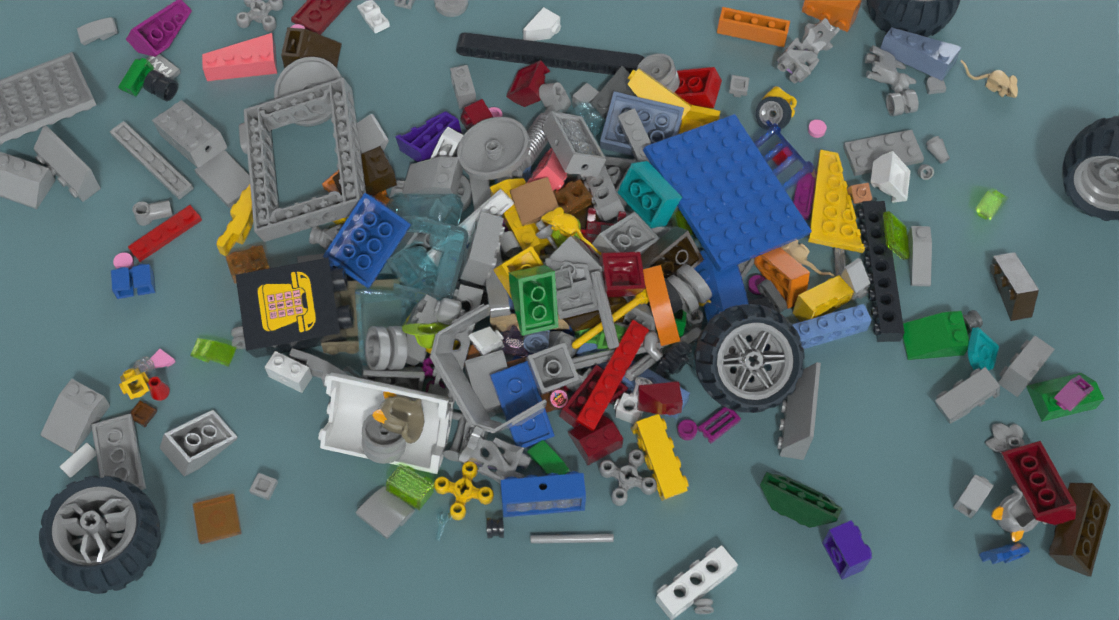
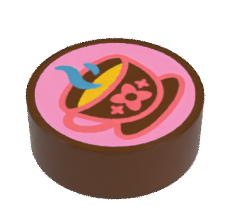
(558, 398)

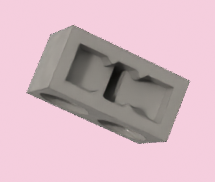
(463, 86)

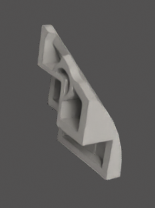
(573, 288)

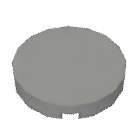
(451, 7)

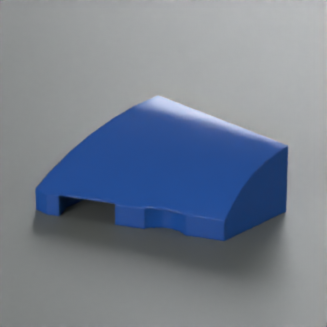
(1005, 553)

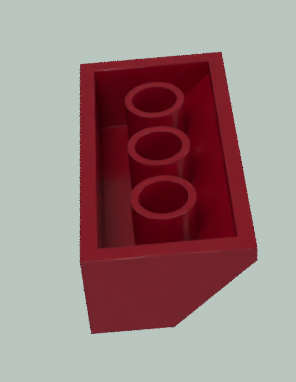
(1040, 483)

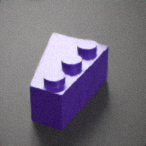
(422, 141)

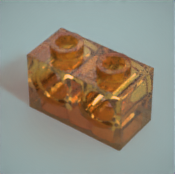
(572, 203)
(247, 259)

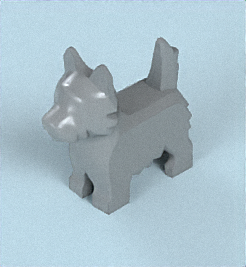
(885, 70)

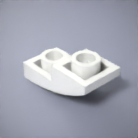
(372, 15)

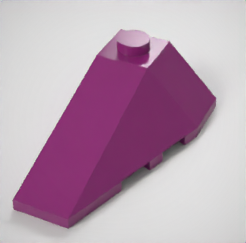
(159, 30)

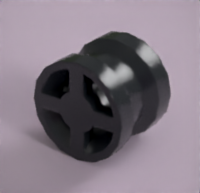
(495, 527)

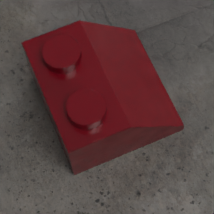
(596, 443)

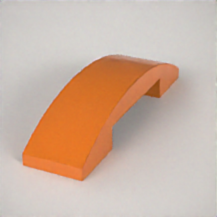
(660, 305)

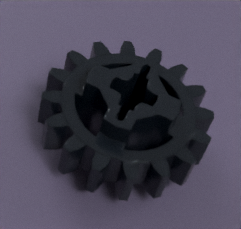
(674, 360)

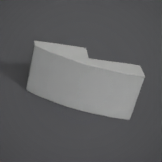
(97, 29)

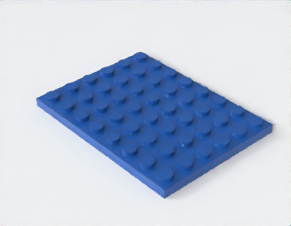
(727, 192)

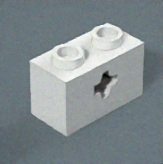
(288, 372)

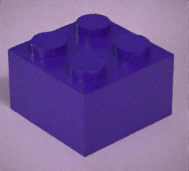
(847, 549)

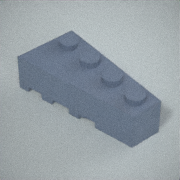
(921, 52)

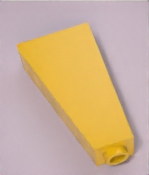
(649, 88)

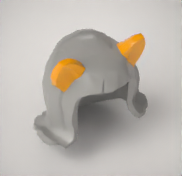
(1015, 515)

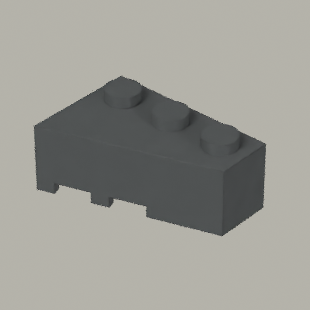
(617, 83)

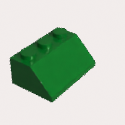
(1045, 403)

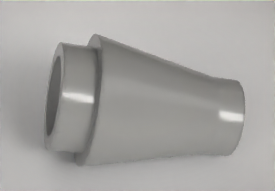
(937, 149)

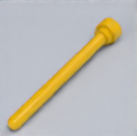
(641, 298)

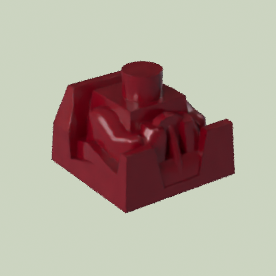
(526, 84)
(622, 273)

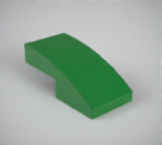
(547, 459)

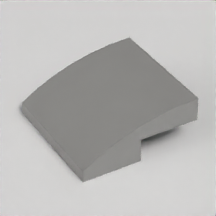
(385, 512)

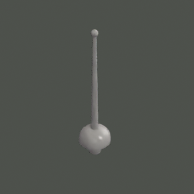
(545, 232)

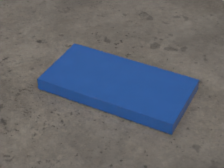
(516, 394)

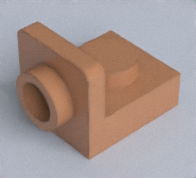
(860, 193)

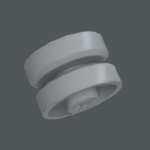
(662, 69)
(690, 288)
(386, 348)
(380, 443)

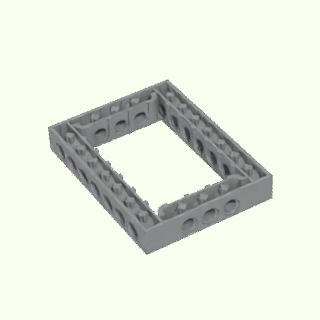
(268, 218)

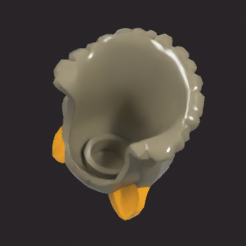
(401, 416)

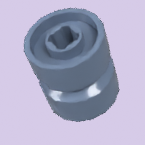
(536, 341)

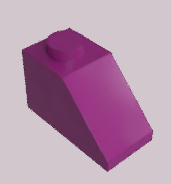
(1073, 393)

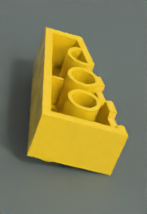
(660, 456)

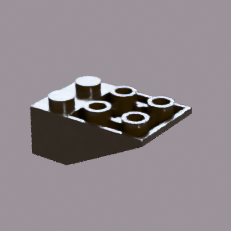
(305, 43)

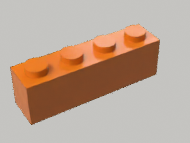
(753, 27)

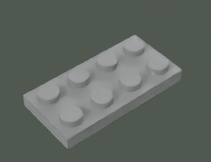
(864, 151)

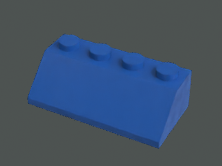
(725, 286)

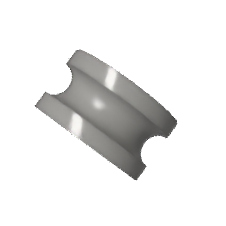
(703, 606)

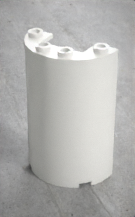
(358, 398)

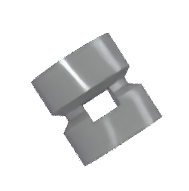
(904, 102)

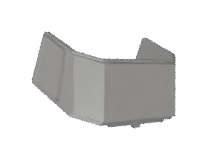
(459, 385)

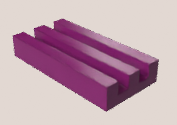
(707, 434)

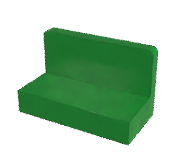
(135, 77)

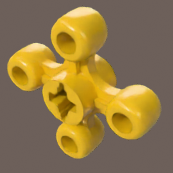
(471, 492)

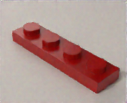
(164, 233)

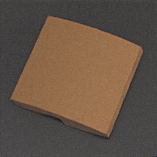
(533, 200)

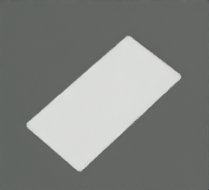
(78, 460)

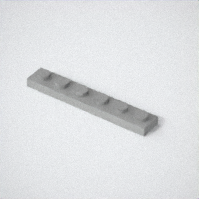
(151, 160)

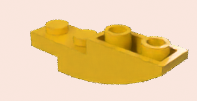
(241, 225)

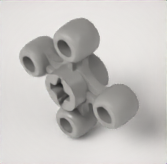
(259, 13)
(633, 481)

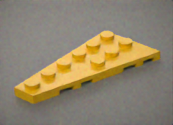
(832, 209)

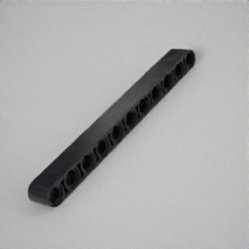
(550, 54)

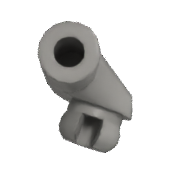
(650, 345)

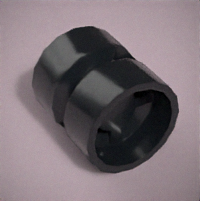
(161, 86)

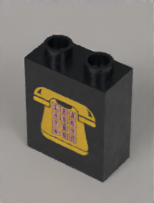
(293, 307)

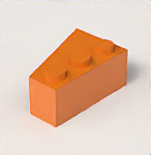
(838, 12)
(785, 273)

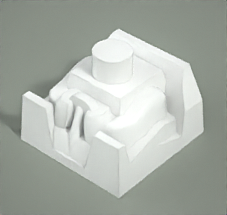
(891, 176)

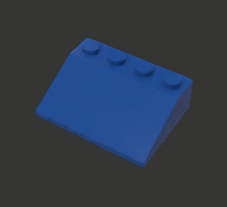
(367, 240)

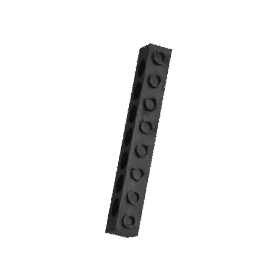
(885, 331)

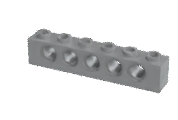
(604, 194)
(464, 295)

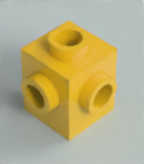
(135, 389)

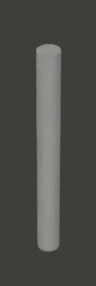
(572, 538)

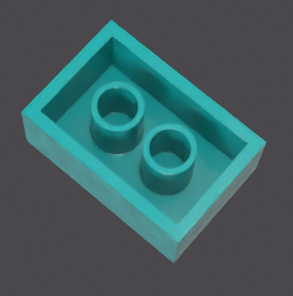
(649, 194)

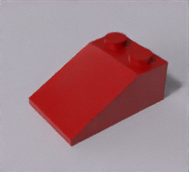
(699, 86)

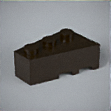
(1014, 285)

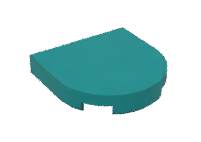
(982, 350)

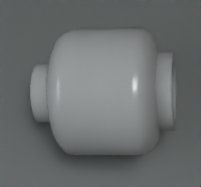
(448, 311)

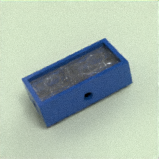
(543, 494)

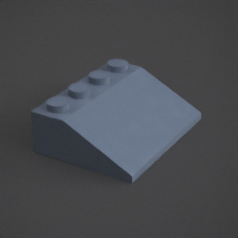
(657, 118)

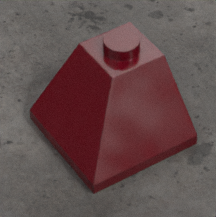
(660, 398)

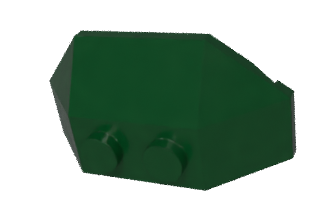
(799, 501)

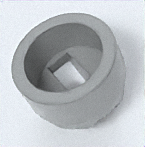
(925, 167)

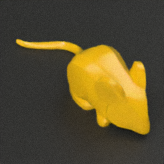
(566, 224)

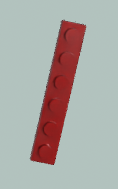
(612, 375)

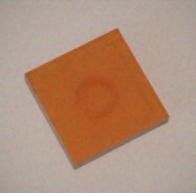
(217, 518)

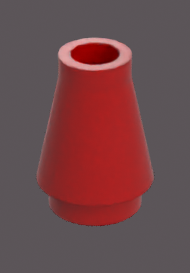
(158, 389)

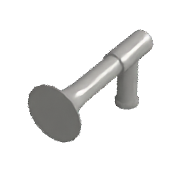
(452, 454)

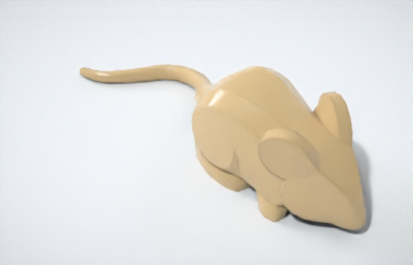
(998, 82)
(799, 253)

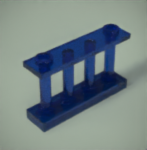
(808, 167)

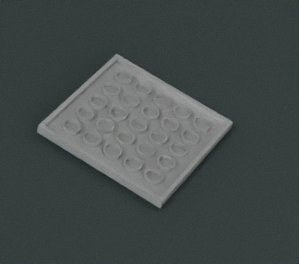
(42, 96)

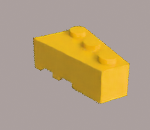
(822, 299)

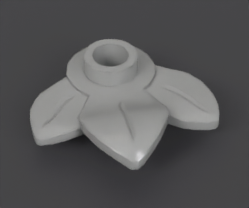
(1004, 437)

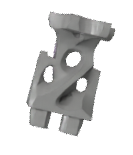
(807, 50)
(504, 463)

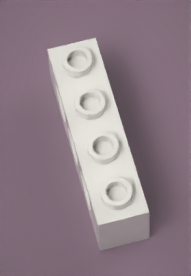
(676, 605)

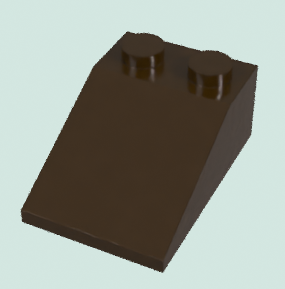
(376, 171)
(591, 319)

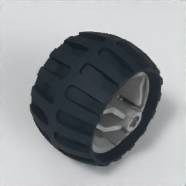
(80, 512)

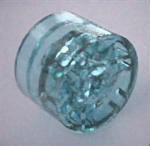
(590, 115)

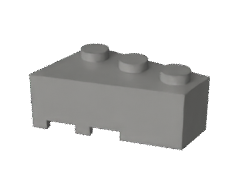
(422, 313)
(1025, 365)
(967, 395)

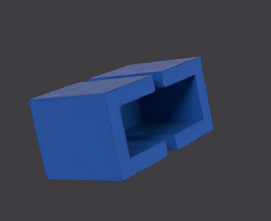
(126, 279)

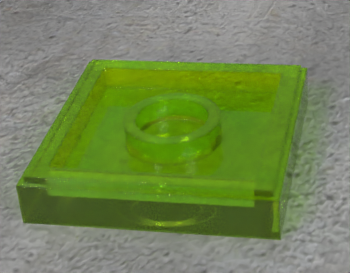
(896, 235)

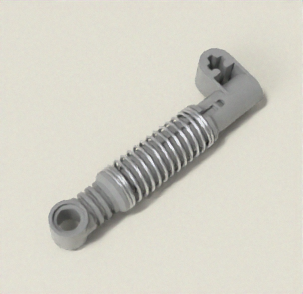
(552, 101)

